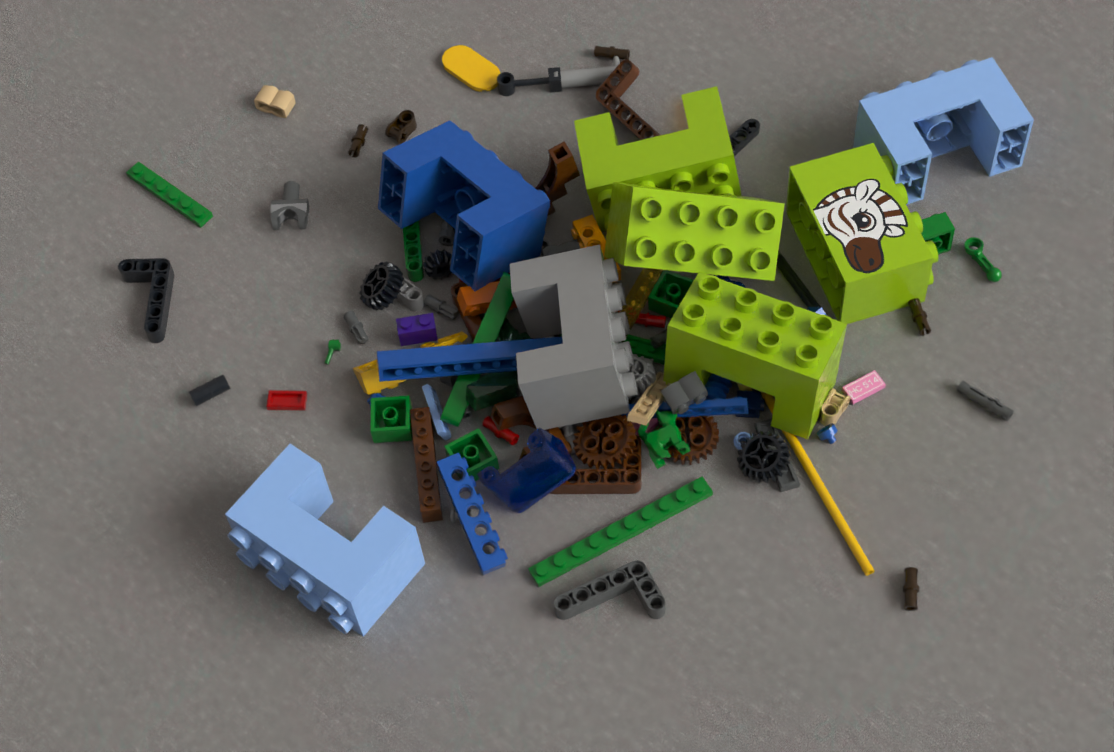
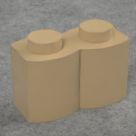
(274, 101)

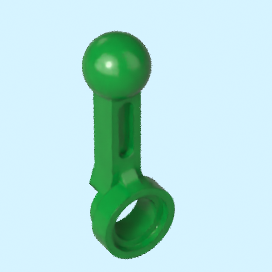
(993, 274)

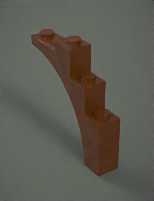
(560, 170)

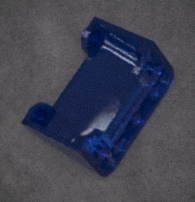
(533, 475)

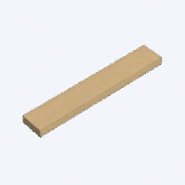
(648, 402)

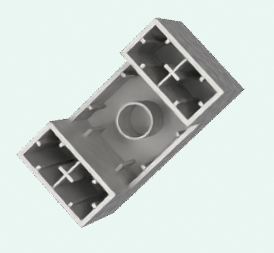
(585, 374)

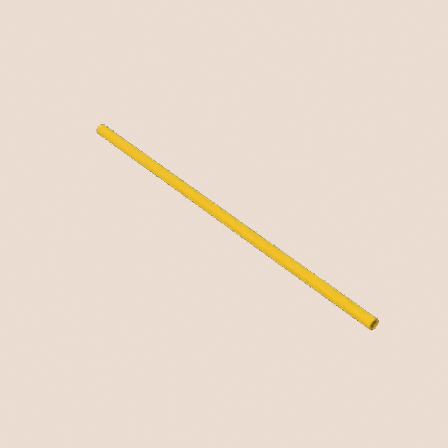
(824, 494)

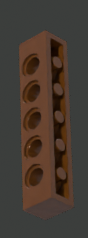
(426, 465)

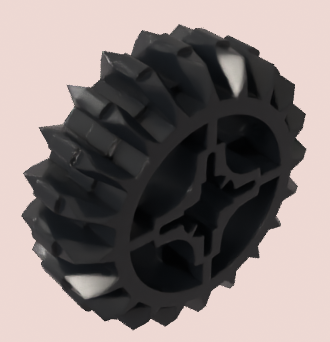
(381, 286)
(756, 449)

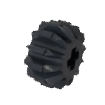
(438, 264)

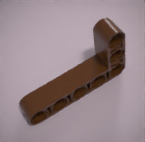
(613, 99)
(603, 476)

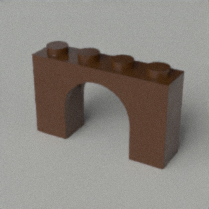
(514, 413)

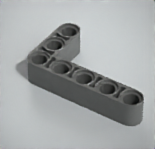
(613, 590)

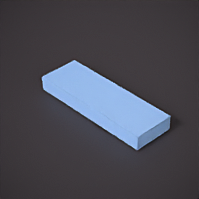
(436, 411)

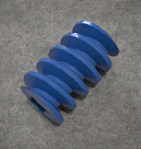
(717, 387)

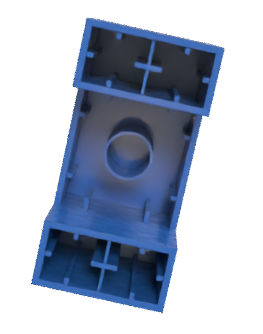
(486, 202)

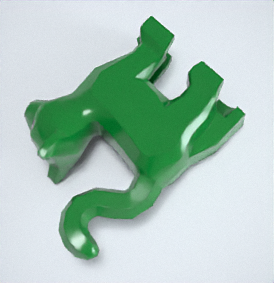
(663, 438)

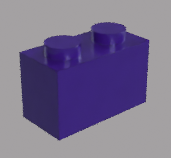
(416, 329)

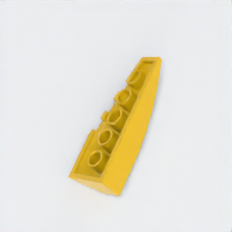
(368, 373)

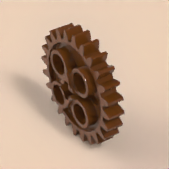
(705, 433)
(604, 440)

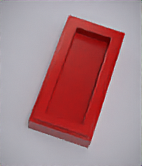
(286, 400)

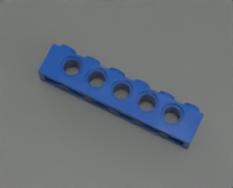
(486, 562)

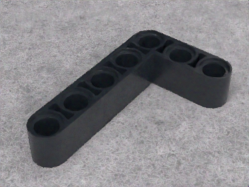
(161, 276)

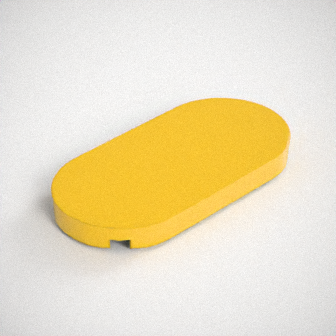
(470, 68)

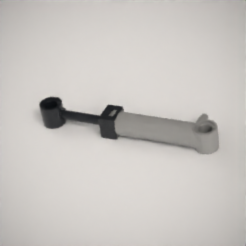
(558, 79)

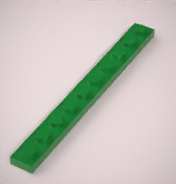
(620, 531)

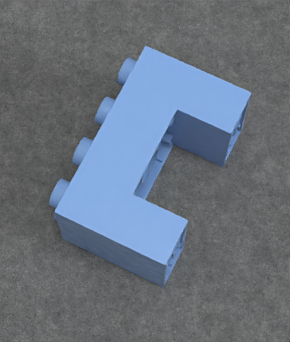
(942, 115)
(281, 530)

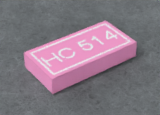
(864, 387)

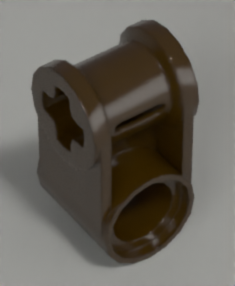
(402, 126)

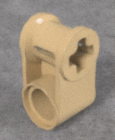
(835, 405)

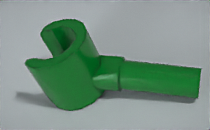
(333, 345)

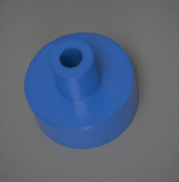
(827, 432)

